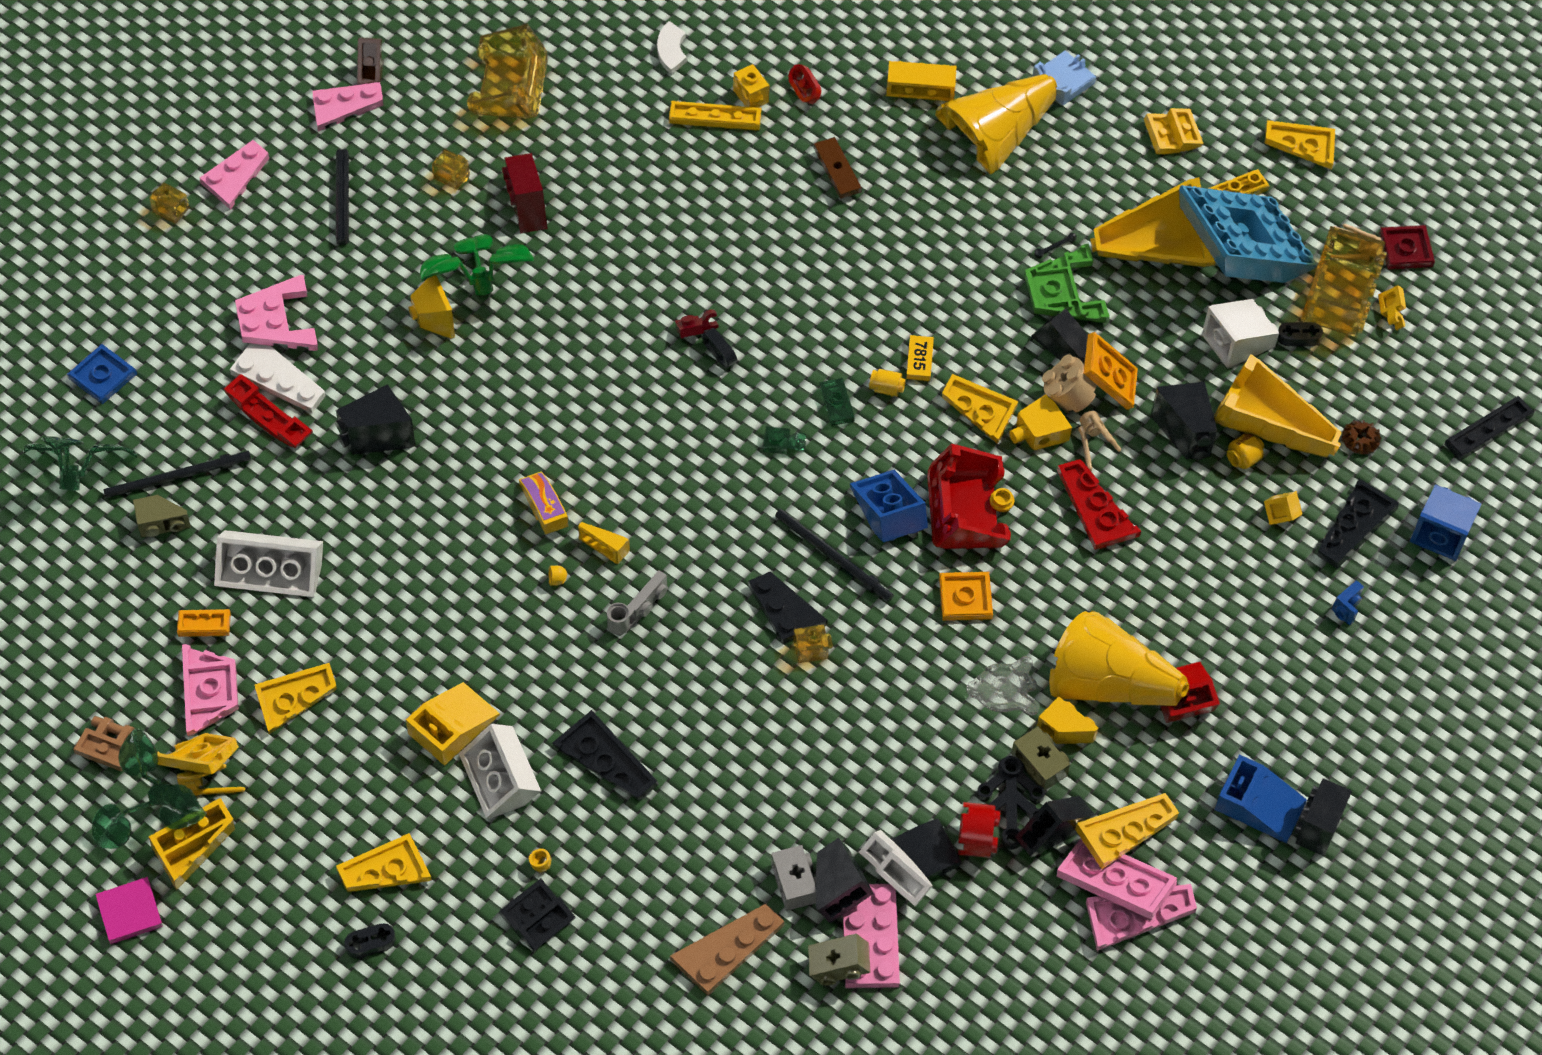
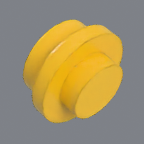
(1002, 500)

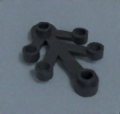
(1011, 796)

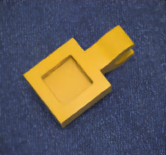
(1391, 304)

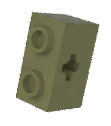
(1041, 758)
(839, 959)

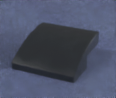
(929, 848)
(536, 914)

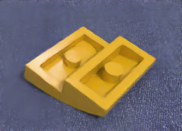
(1173, 131)

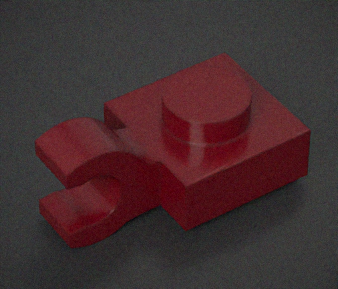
(693, 325)

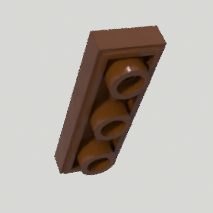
(837, 168)

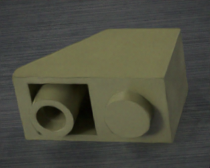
(159, 516)

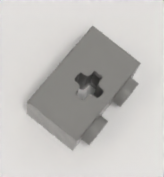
(785, 866)

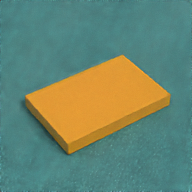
(1110, 370)

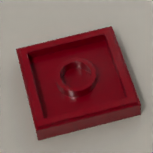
(1407, 247)

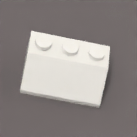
(499, 770)

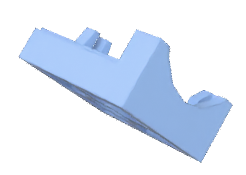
(1070, 75)

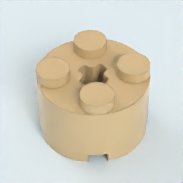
(1069, 385)

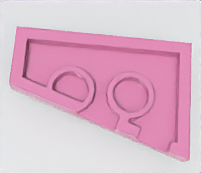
(338, 103)
(234, 173)

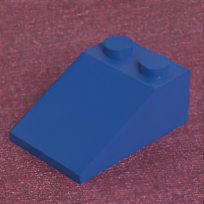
(890, 505)

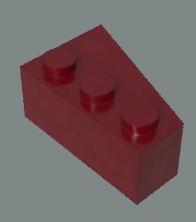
(525, 192)

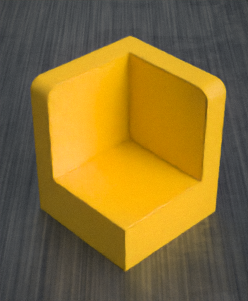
(1283, 507)

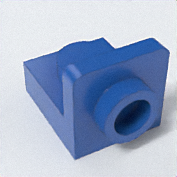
(1347, 601)

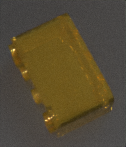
(1344, 282)

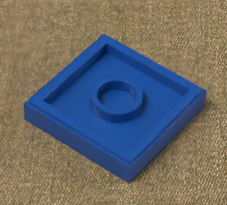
(102, 374)

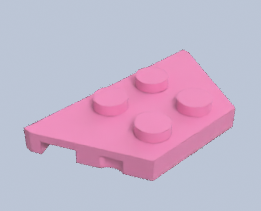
(208, 688)

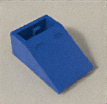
(1260, 799)

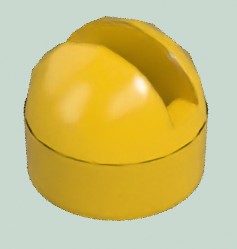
(557, 575)
(538, 861)

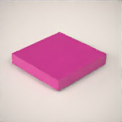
(129, 910)

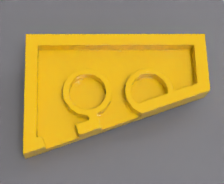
(294, 693)

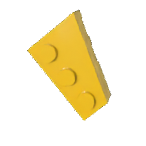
(187, 848)

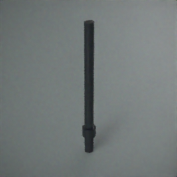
(225, 462)
(870, 582)

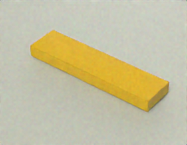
(715, 115)

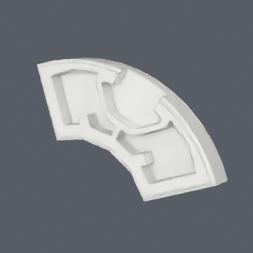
(669, 47)

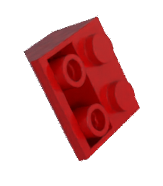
(1200, 697)

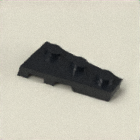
(783, 606)

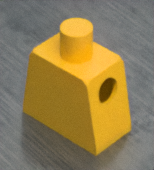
(1041, 425)

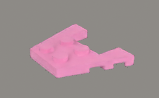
(264, 317)

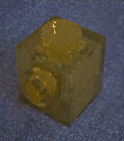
(451, 169)
(169, 203)
(811, 643)

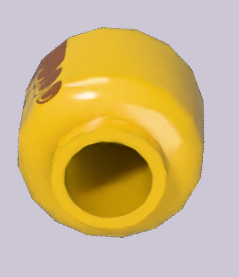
(1245, 451)

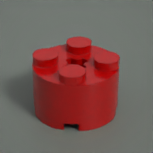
(978, 829)

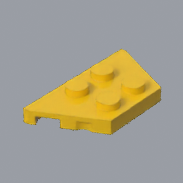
(200, 754)

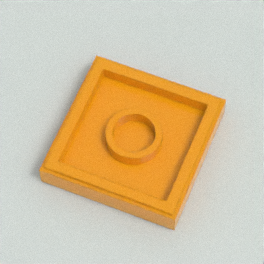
(965, 596)

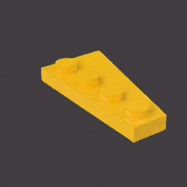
(1123, 829)

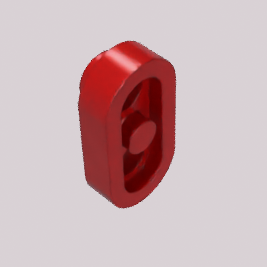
(807, 87)

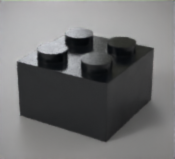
(1321, 816)

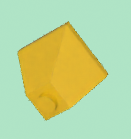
(432, 308)

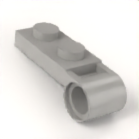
(638, 607)

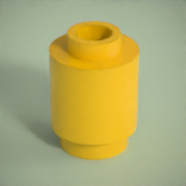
(887, 382)

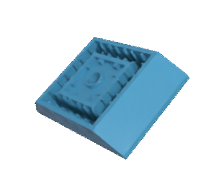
(1246, 234)

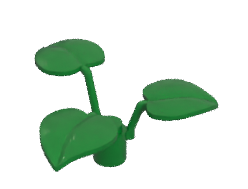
(480, 277)

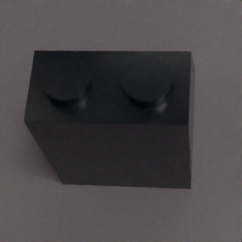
(1186, 418)
(375, 423)

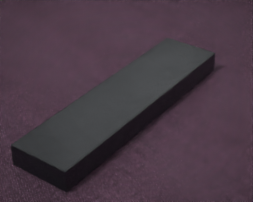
(1489, 428)

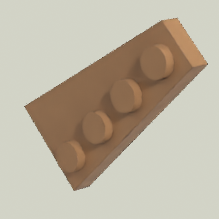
(725, 950)

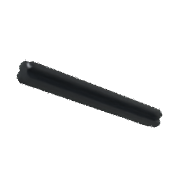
(342, 196)

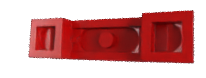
(265, 413)

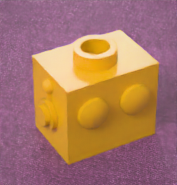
(751, 87)

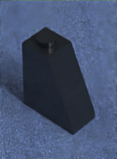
(1063, 336)
(1053, 824)
(839, 881)

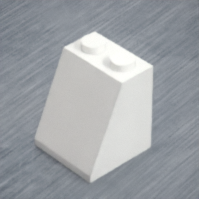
(1238, 330)

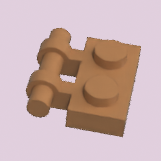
(99, 746)

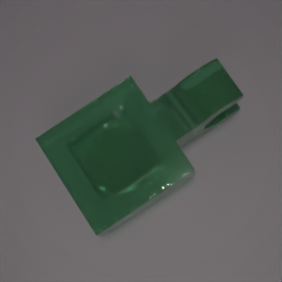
(779, 440)

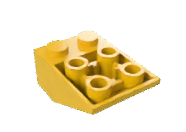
(450, 721)

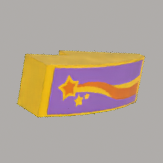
(544, 502)

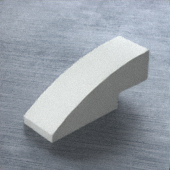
(896, 867)

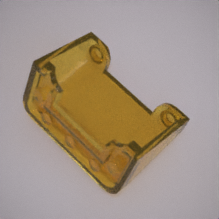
(512, 74)

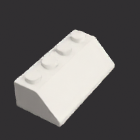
(268, 563)

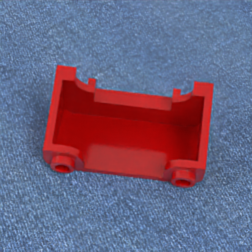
(960, 499)

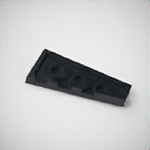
(1361, 516)
(603, 753)

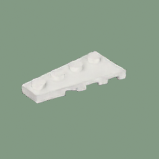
(278, 376)

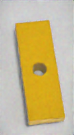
(1248, 183)

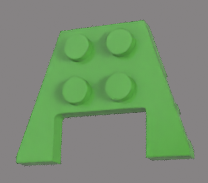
(1054, 288)

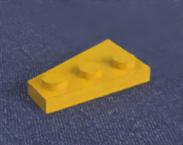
(1304, 141)
(980, 405)
(385, 866)

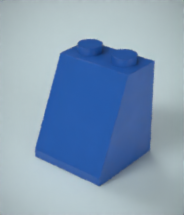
(1445, 522)

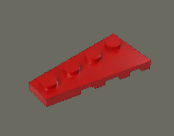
(1095, 507)

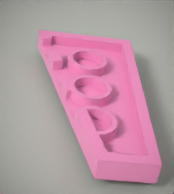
(1116, 923)

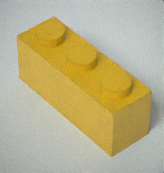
(921, 81)

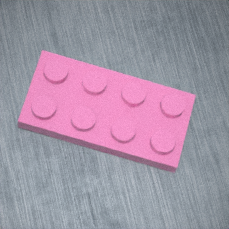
(1122, 882)
(876, 923)

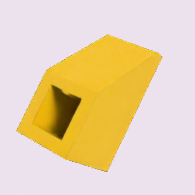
(1066, 724)

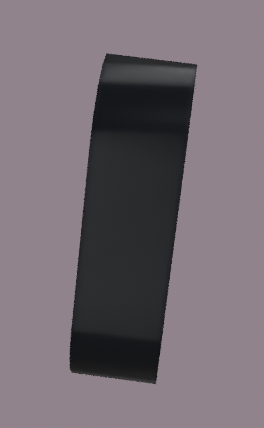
(1300, 334)
(719, 348)
(370, 940)

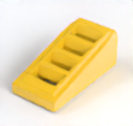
(607, 543)

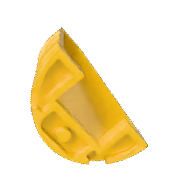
(999, 116)
(1153, 233)
(1275, 412)
(1110, 665)

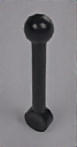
(1040, 252)

